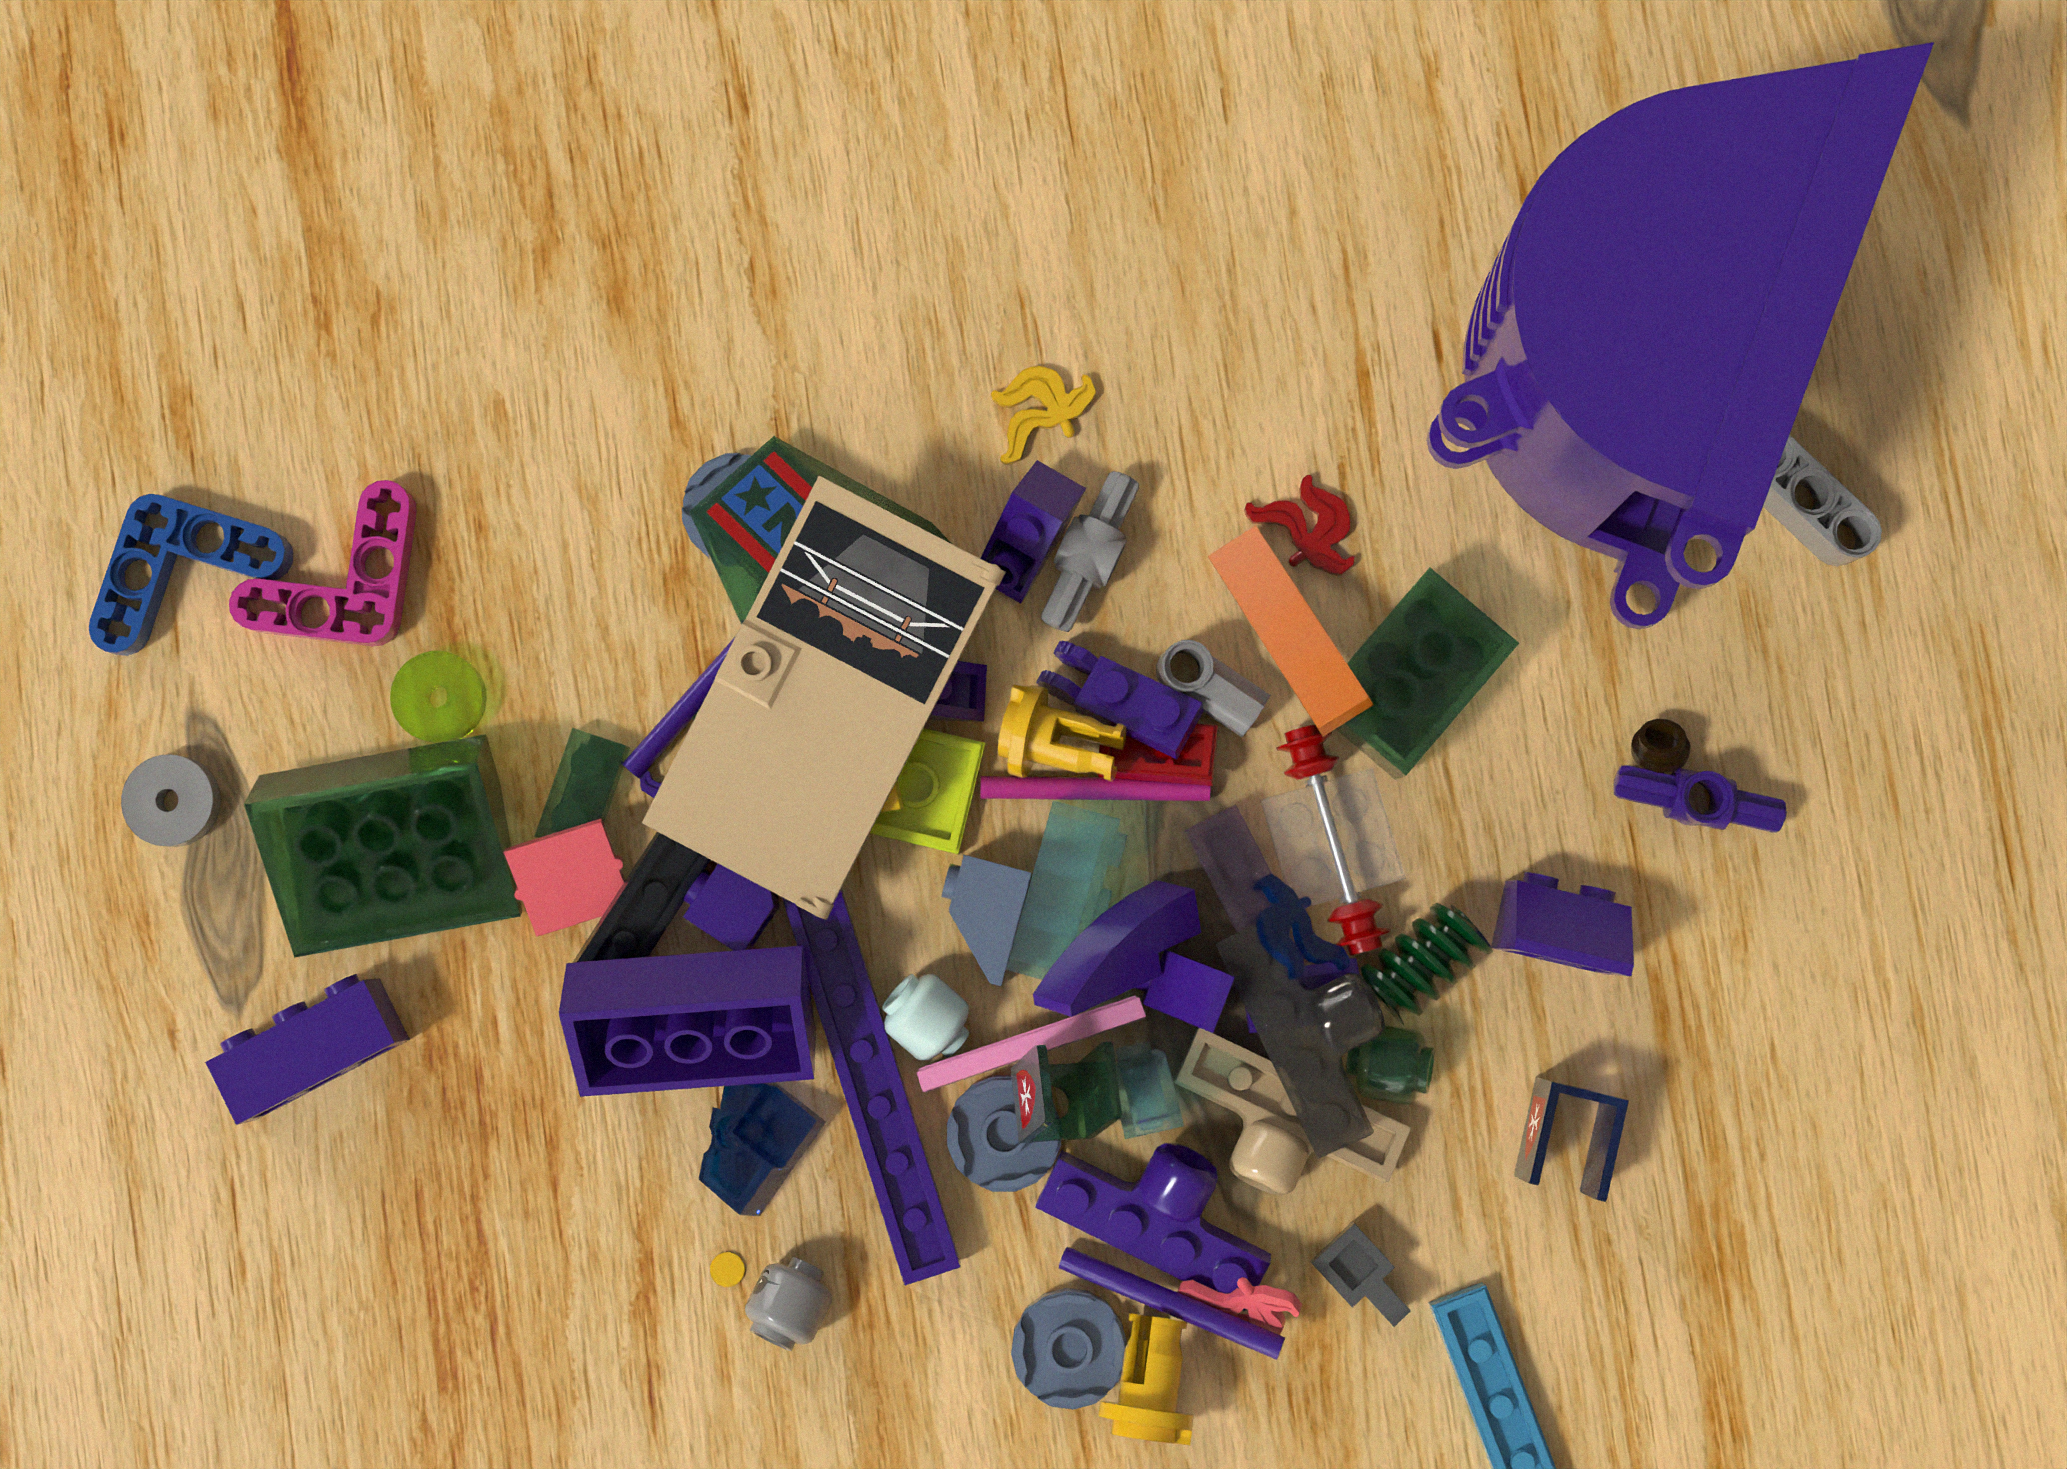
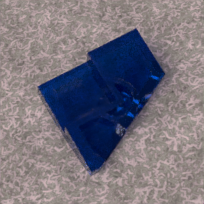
(755, 1144)

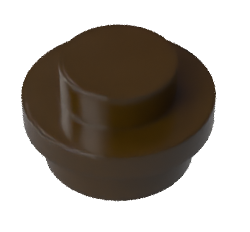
(1660, 746)

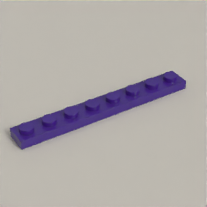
(875, 1092)

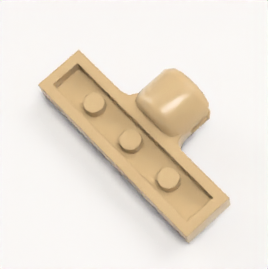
(1272, 1138)

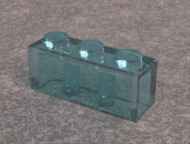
(1065, 886)

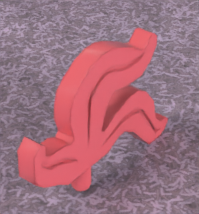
(1262, 1301)

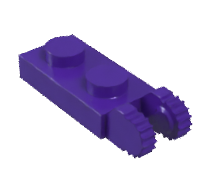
(1122, 696)

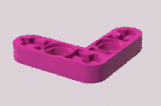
(360, 590)

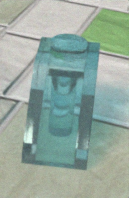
(1146, 1091)

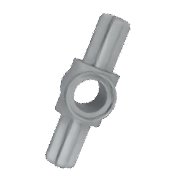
(1090, 551)

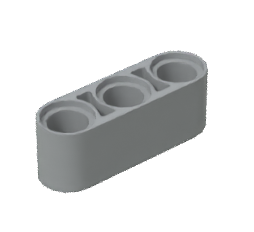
(1831, 507)

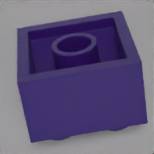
(1565, 926)

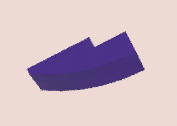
(1120, 948)

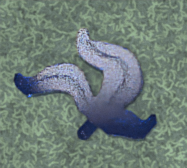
(1274, 928)

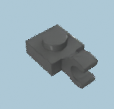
(1357, 1270)

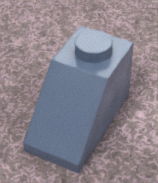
(987, 910)

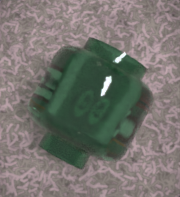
(1393, 1066)

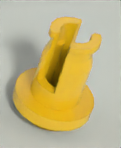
(1034, 732)
(1151, 1384)

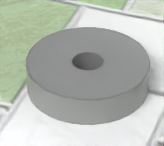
(144, 800)

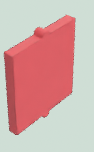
(566, 876)

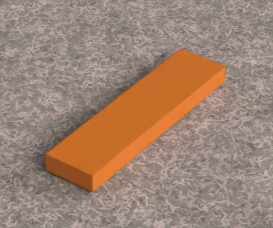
(1290, 631)

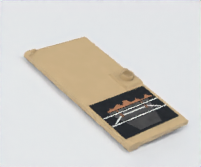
(822, 697)

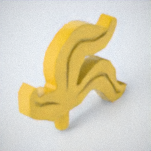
(1049, 390)

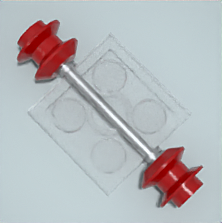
(1333, 838)

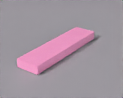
(1015, 1047)

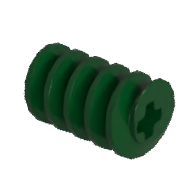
(1424, 960)

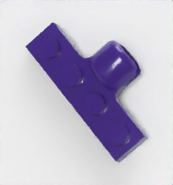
(1155, 1216)

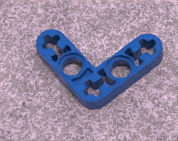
(176, 539)

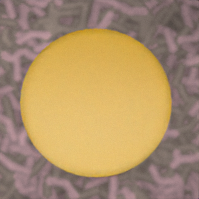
(727, 1269)

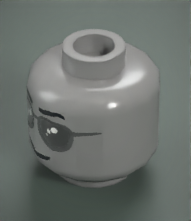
(788, 1304)

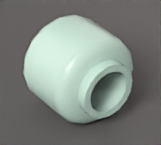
(926, 1017)

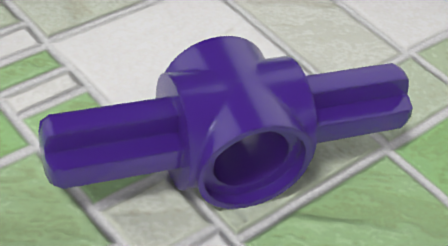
(1726, 801)

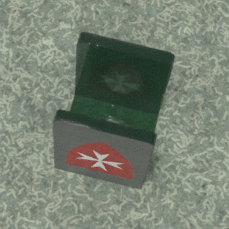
(1088, 1085)

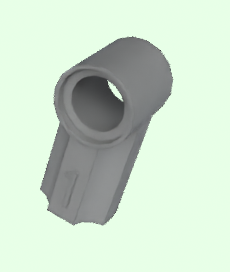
(1222, 691)

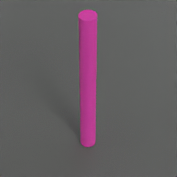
(1088, 789)

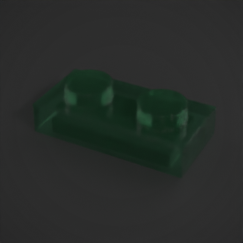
(583, 782)

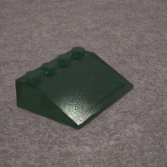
(385, 845)

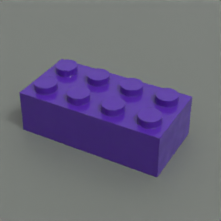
(689, 1021)

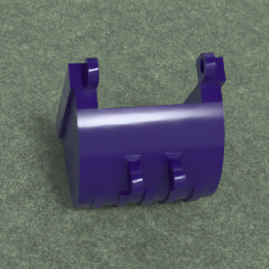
(1671, 311)

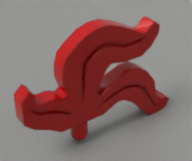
(1330, 529)

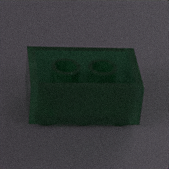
(1421, 671)

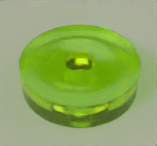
(412, 694)

